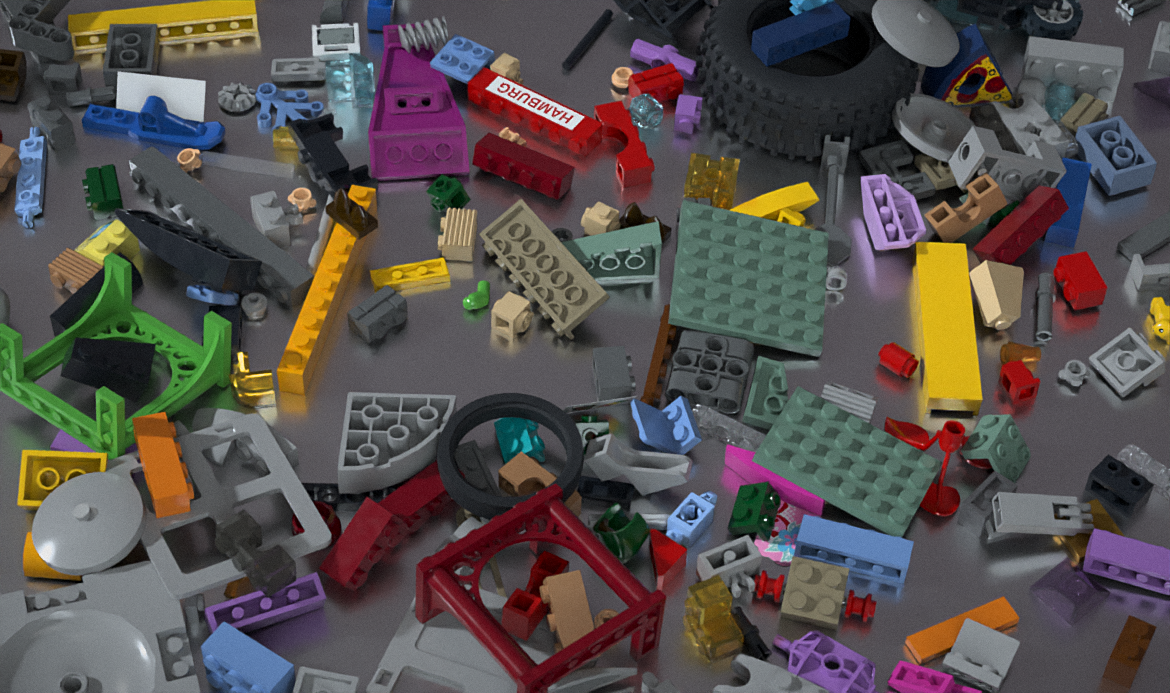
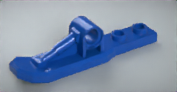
(155, 125)

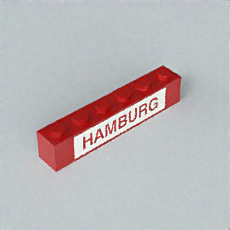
(535, 111)

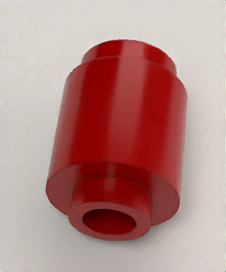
(898, 359)

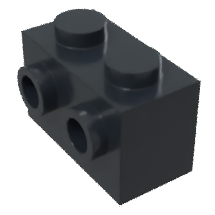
(1119, 486)

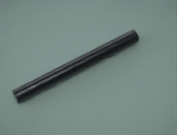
(587, 39)

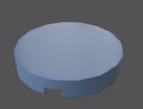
(206, 294)

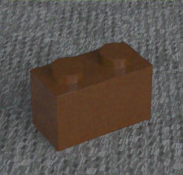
(1129, 651)

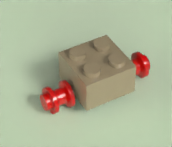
(814, 593)

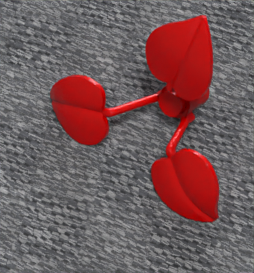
(939, 498)

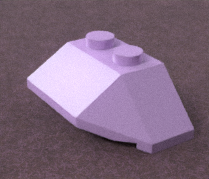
(890, 213)

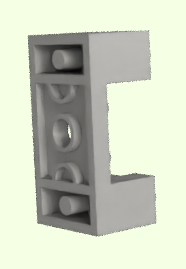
(982, 153)

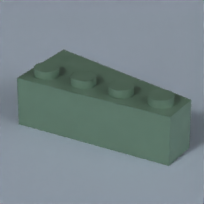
(620, 253)

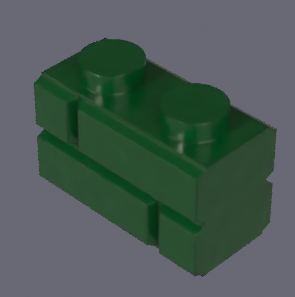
(103, 190)

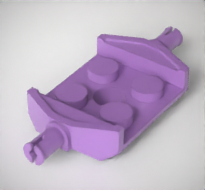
(811, 653)

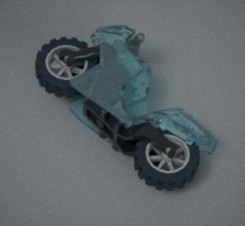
(1039, 17)

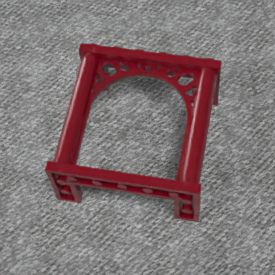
(543, 519)

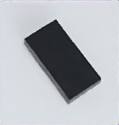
(605, 493)

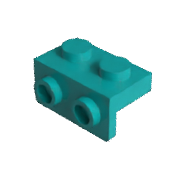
(518, 436)

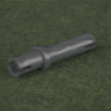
(1045, 298)

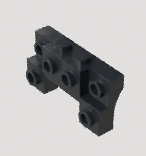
(323, 158)

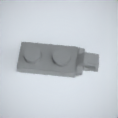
(298, 69)

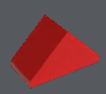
(666, 558)

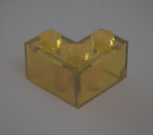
(710, 619)

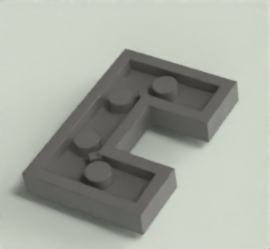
(886, 158)

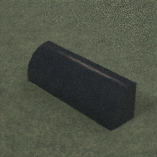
(80, 302)

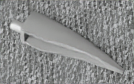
(588, 679)

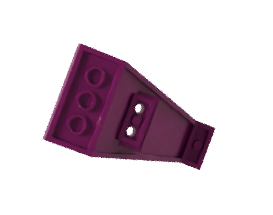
(414, 138)

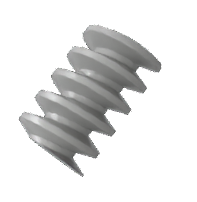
(423, 35)

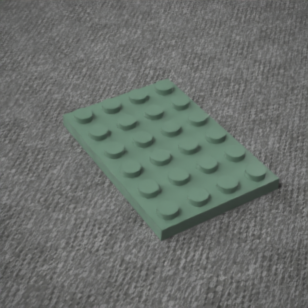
(847, 462)

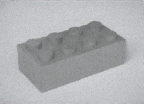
(1078, 65)

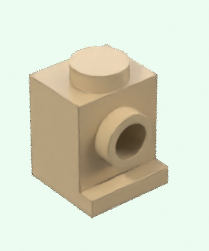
(507, 67)

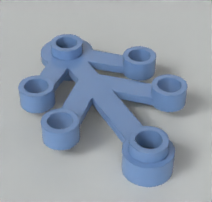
(269, 94)

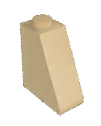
(998, 293)

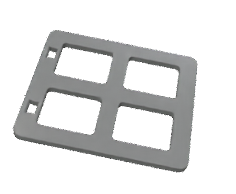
(220, 503)

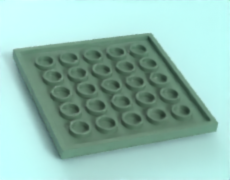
(749, 278)

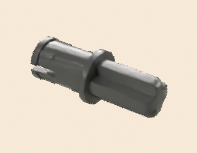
(91, 96)

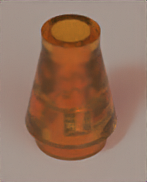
(1015, 351)

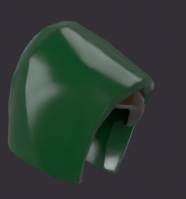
(621, 534)

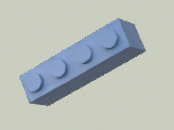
(854, 548)

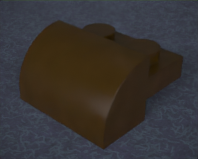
(12, 73)

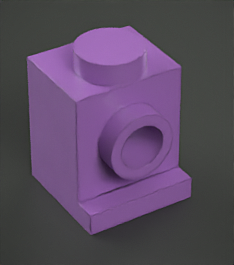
(687, 113)

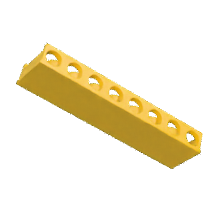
(946, 327)

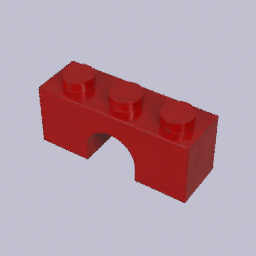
(525, 608)

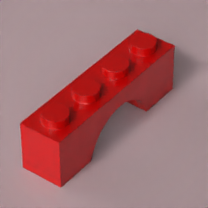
(632, 163)

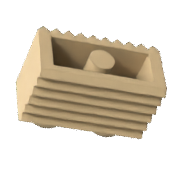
(459, 234)

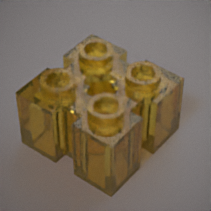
(712, 180)

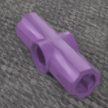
(661, 56)

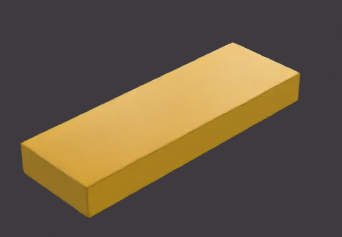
(411, 275)

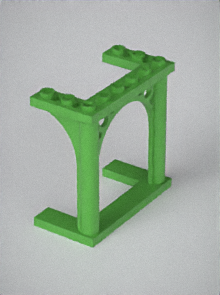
(112, 309)

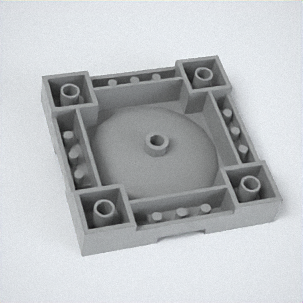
(97, 637)

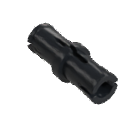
(751, 635)

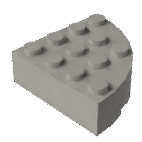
(389, 438)

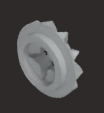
(242, 102)

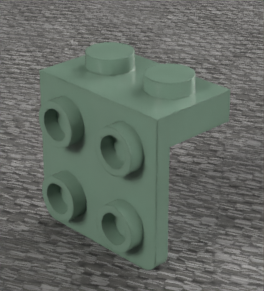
(1000, 442)

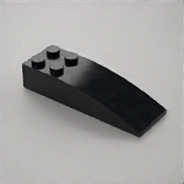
(193, 252)

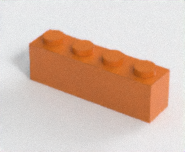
(161, 464)

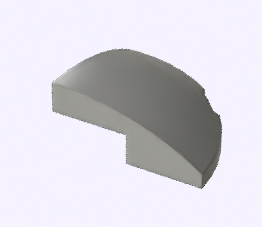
(212, 416)

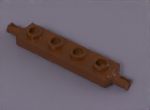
(662, 351)

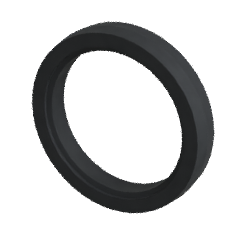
(504, 406)

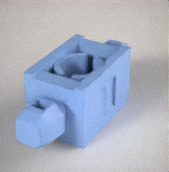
(693, 506)

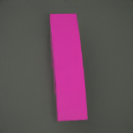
(741, 462)
(918, 679)

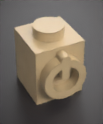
(600, 219)
(511, 314)

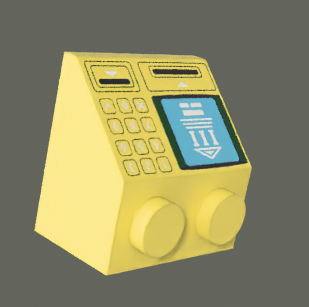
(109, 238)

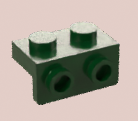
(755, 510)

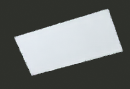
(181, 95)

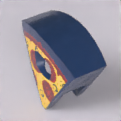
(971, 65)

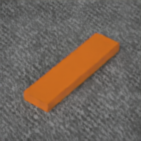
(941, 637)

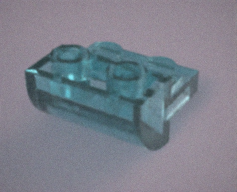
(351, 81)

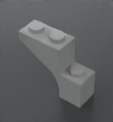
(645, 470)

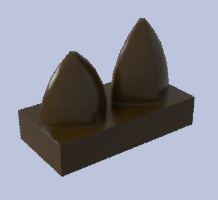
(351, 215)
(634, 217)

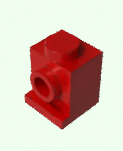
(1018, 382)

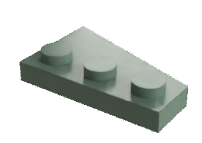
(766, 394)

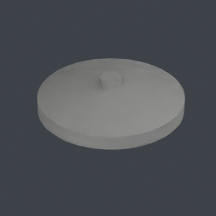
(916, 31)
(931, 125)
(89, 523)

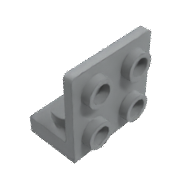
(981, 656)

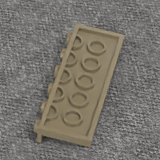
(543, 268)

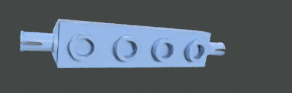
(31, 177)

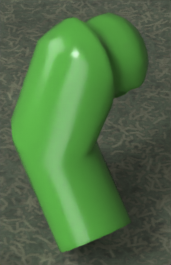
(478, 299)

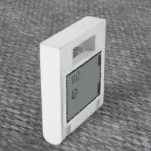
(334, 38)

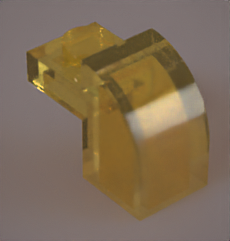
(251, 388)

